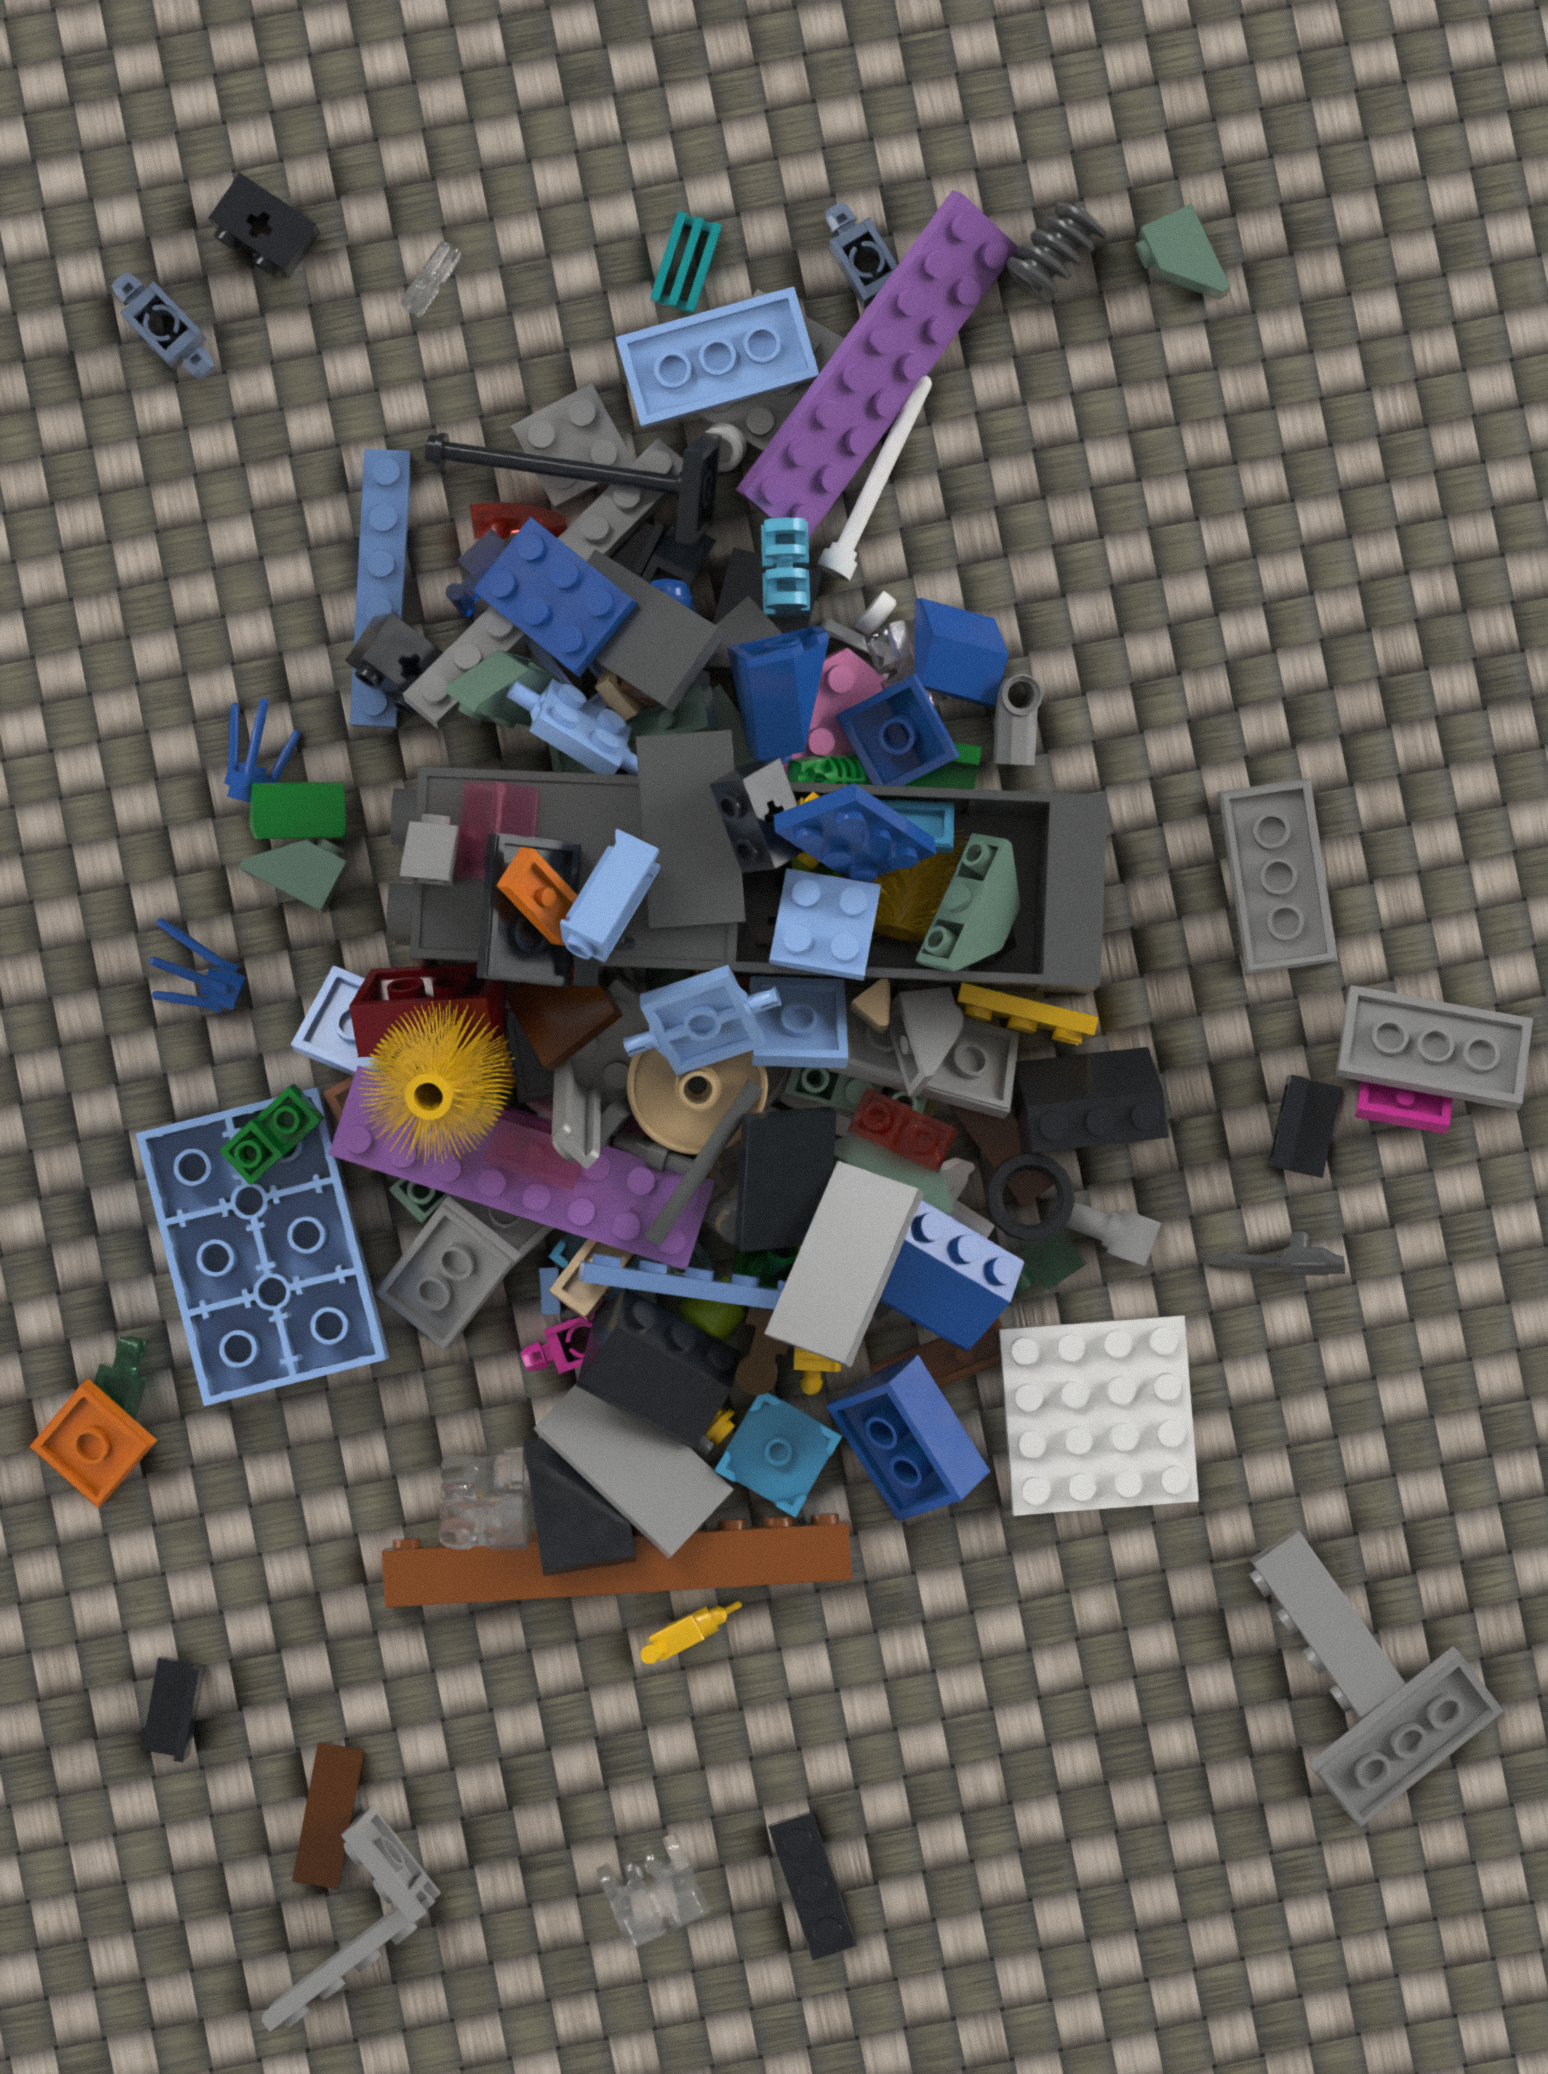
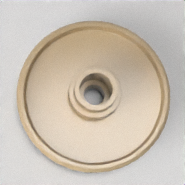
(675, 1112)

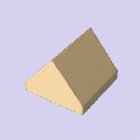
(874, 1006)

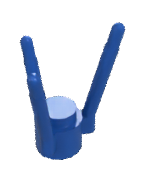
(247, 773)
(220, 985)

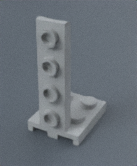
(594, 1080)
(397, 1881)

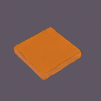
(93, 1443)

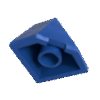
(778, 689)

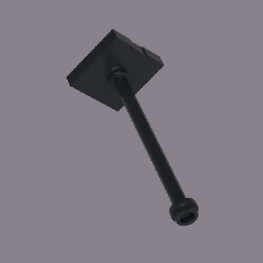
(693, 487)

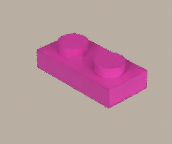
(1403, 1107)

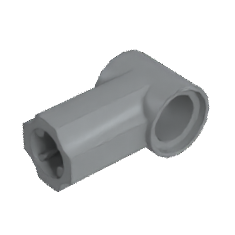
(1016, 726)

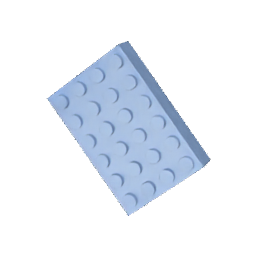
(264, 1269)

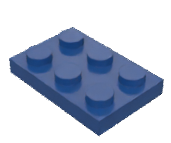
(555, 596)
(855, 834)

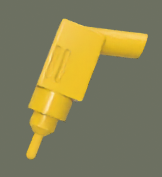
(685, 1632)

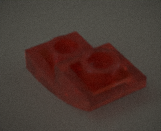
(510, 518)
(902, 1130)

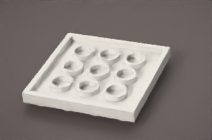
(1098, 1415)

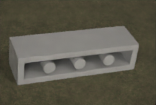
(1326, 1622)

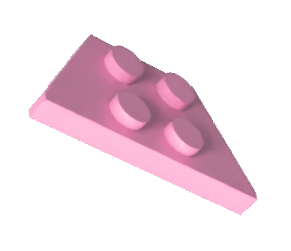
(842, 684)

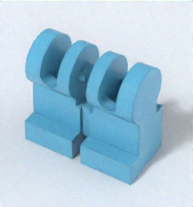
(787, 551)

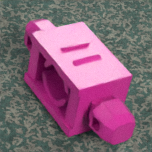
(538, 1356)

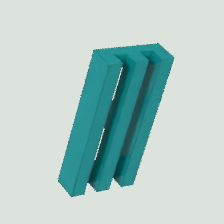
(697, 225)

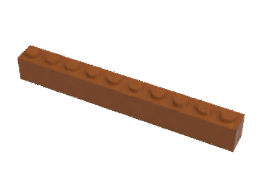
(706, 1560)

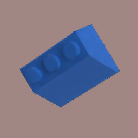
(950, 1278)
(908, 1439)

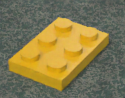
(1025, 1014)

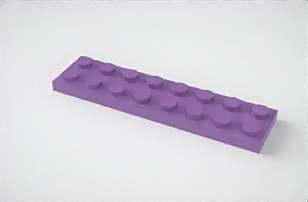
(879, 364)
(609, 1204)

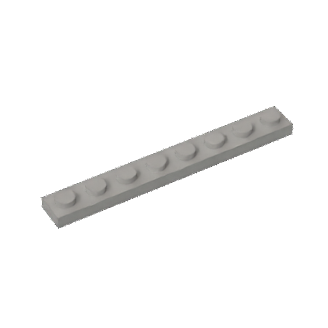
(600, 527)

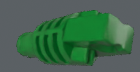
(828, 770)

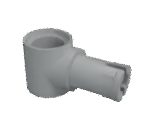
(1123, 1233)

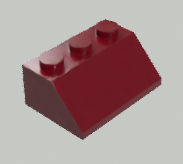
(398, 989)

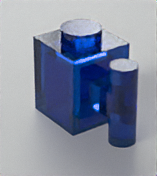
(476, 563)

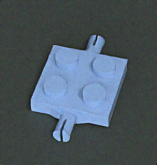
(578, 727)
(701, 1020)

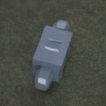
(842, 222)
(142, 304)

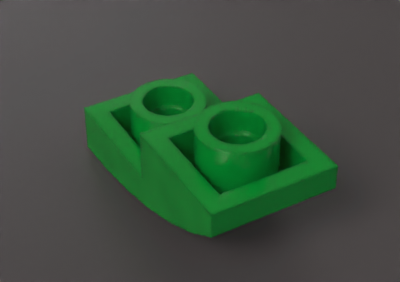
(272, 1134)

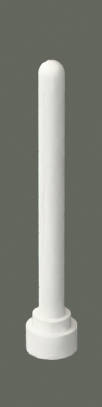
(840, 557)

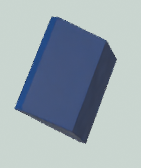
(958, 653)
(898, 734)

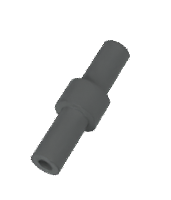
(653, 1153)

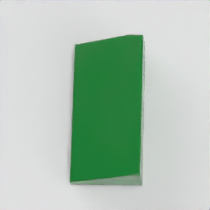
(297, 810)

